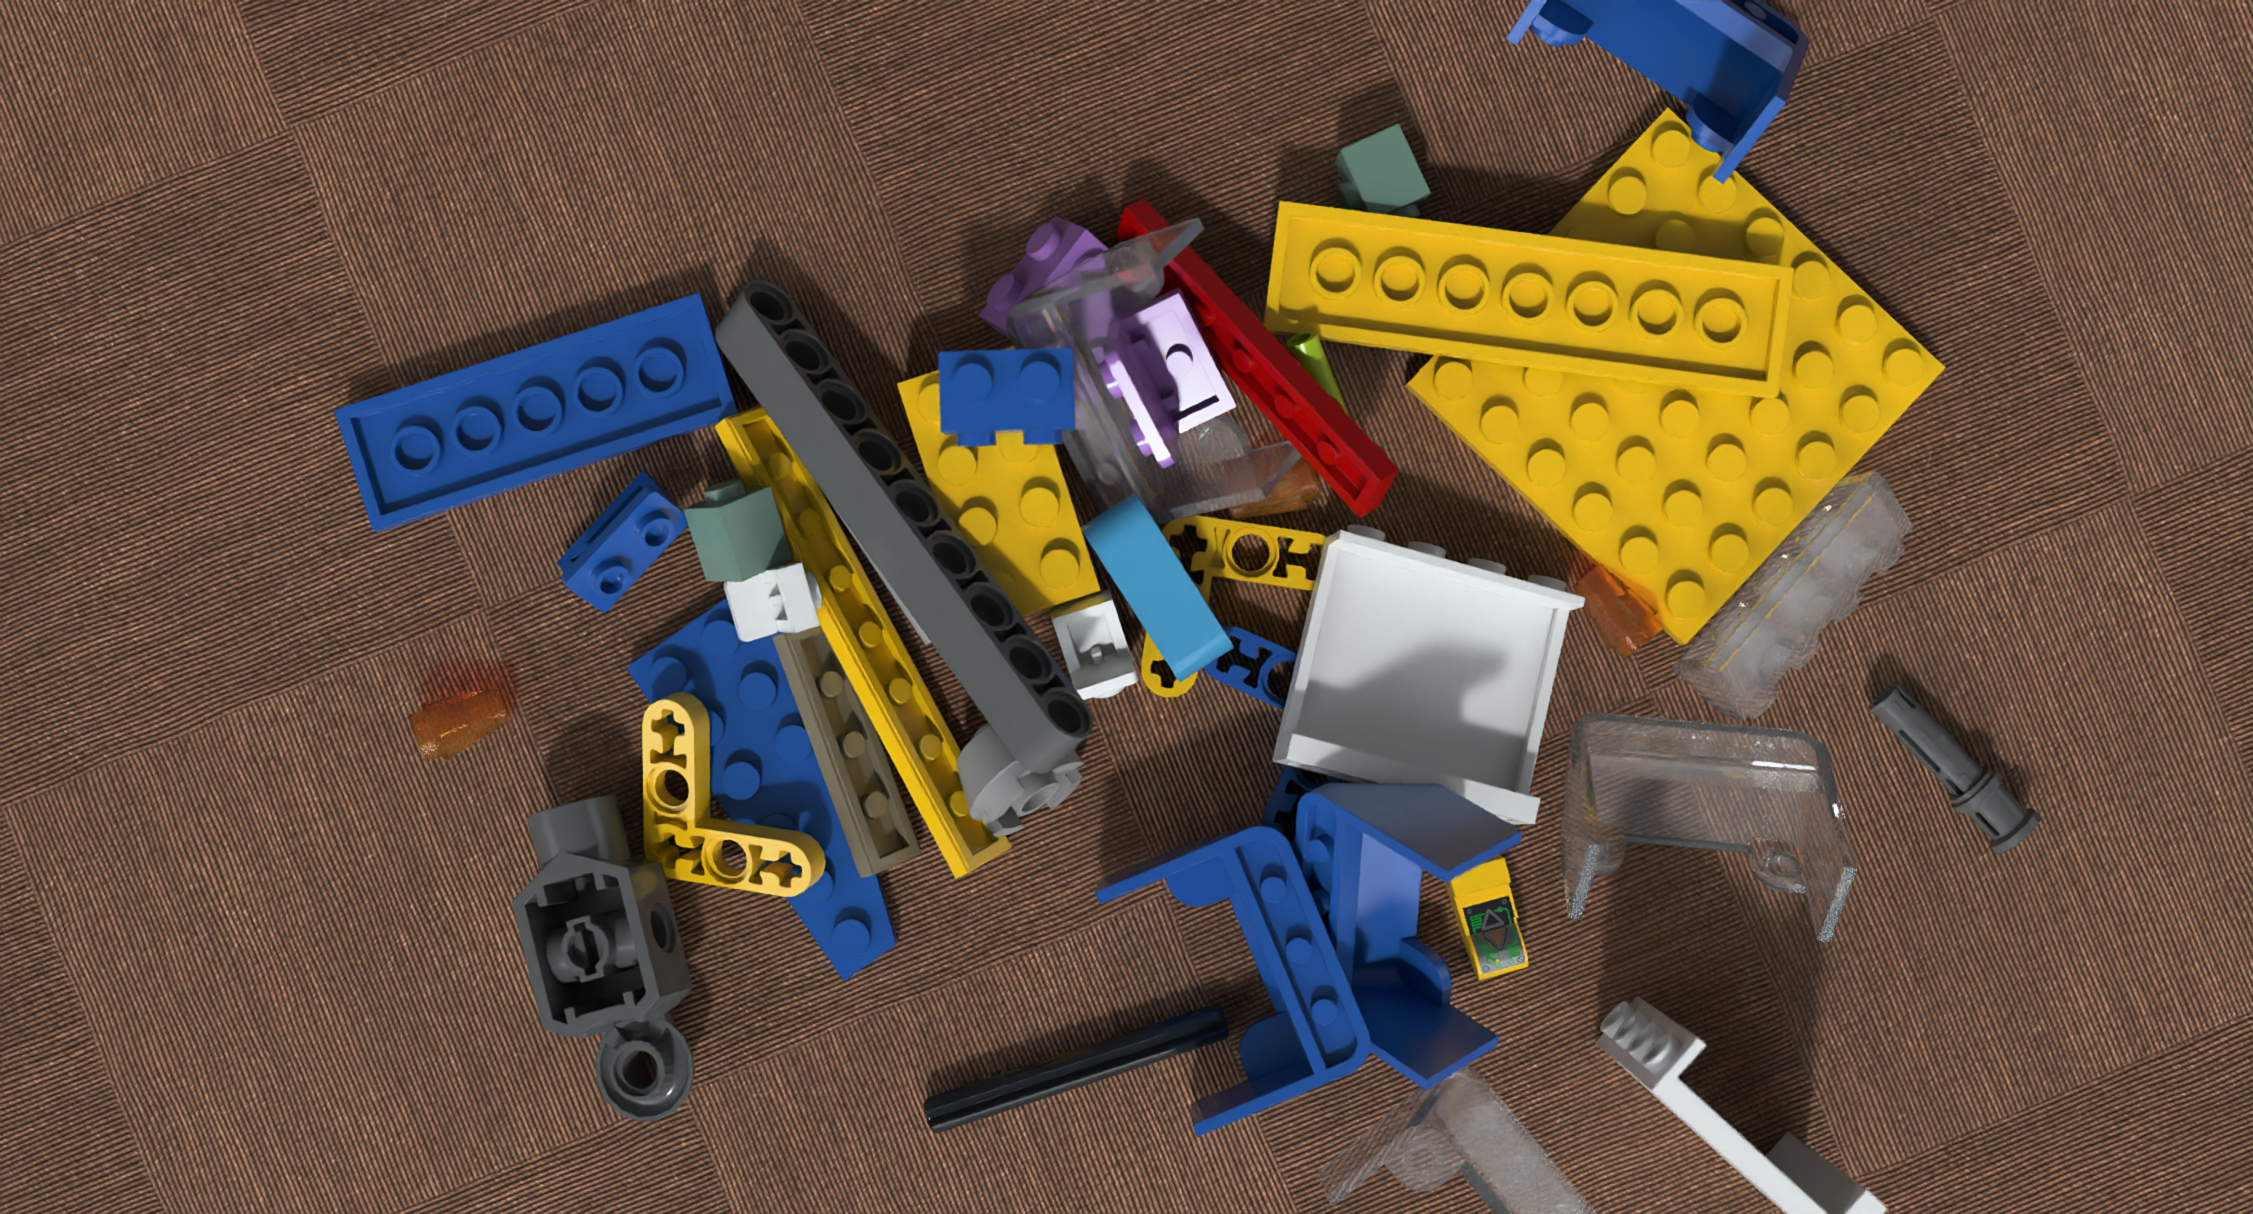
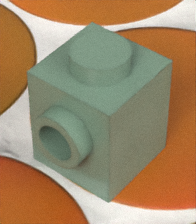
(1381, 175)
(737, 531)

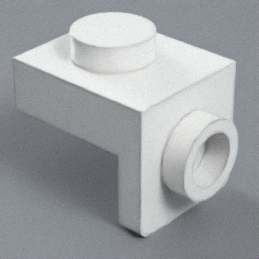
(774, 602)
(1094, 645)

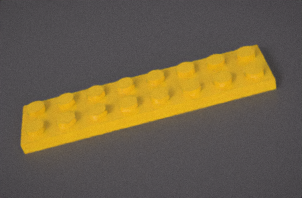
(1528, 299)

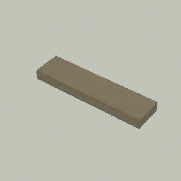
(848, 753)

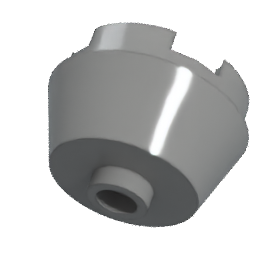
(1002, 789)

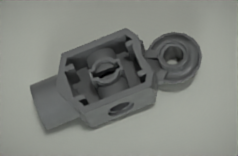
(607, 954)

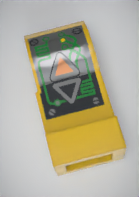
(1488, 919)

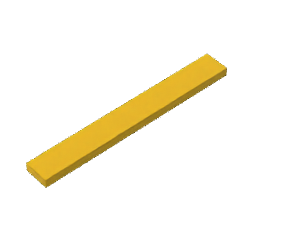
(865, 641)

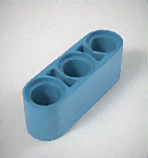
(1157, 587)

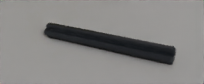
(1076, 1068)

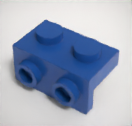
(1007, 394)
(622, 542)

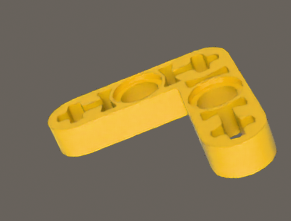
(1218, 562)
(691, 818)

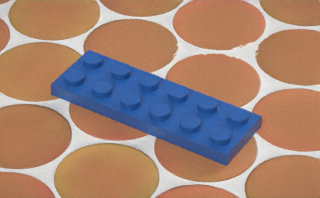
(537, 413)

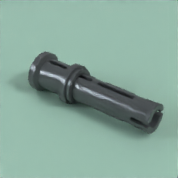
(1972, 787)

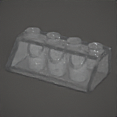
(1795, 596)

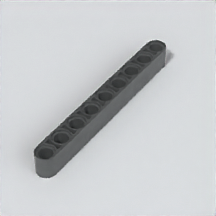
(904, 528)

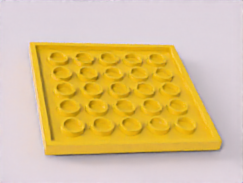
(1675, 481)

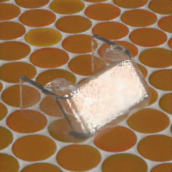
(1213, 458)
(1706, 790)
(1454, 1129)

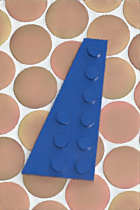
(769, 773)

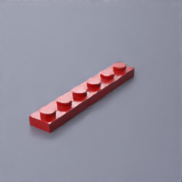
(1272, 375)

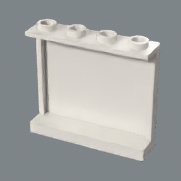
(1424, 671)
(1790, 1175)

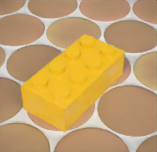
(1005, 504)

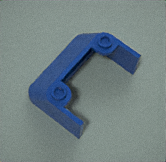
(1717, 56)
(1364, 870)
(1316, 1021)

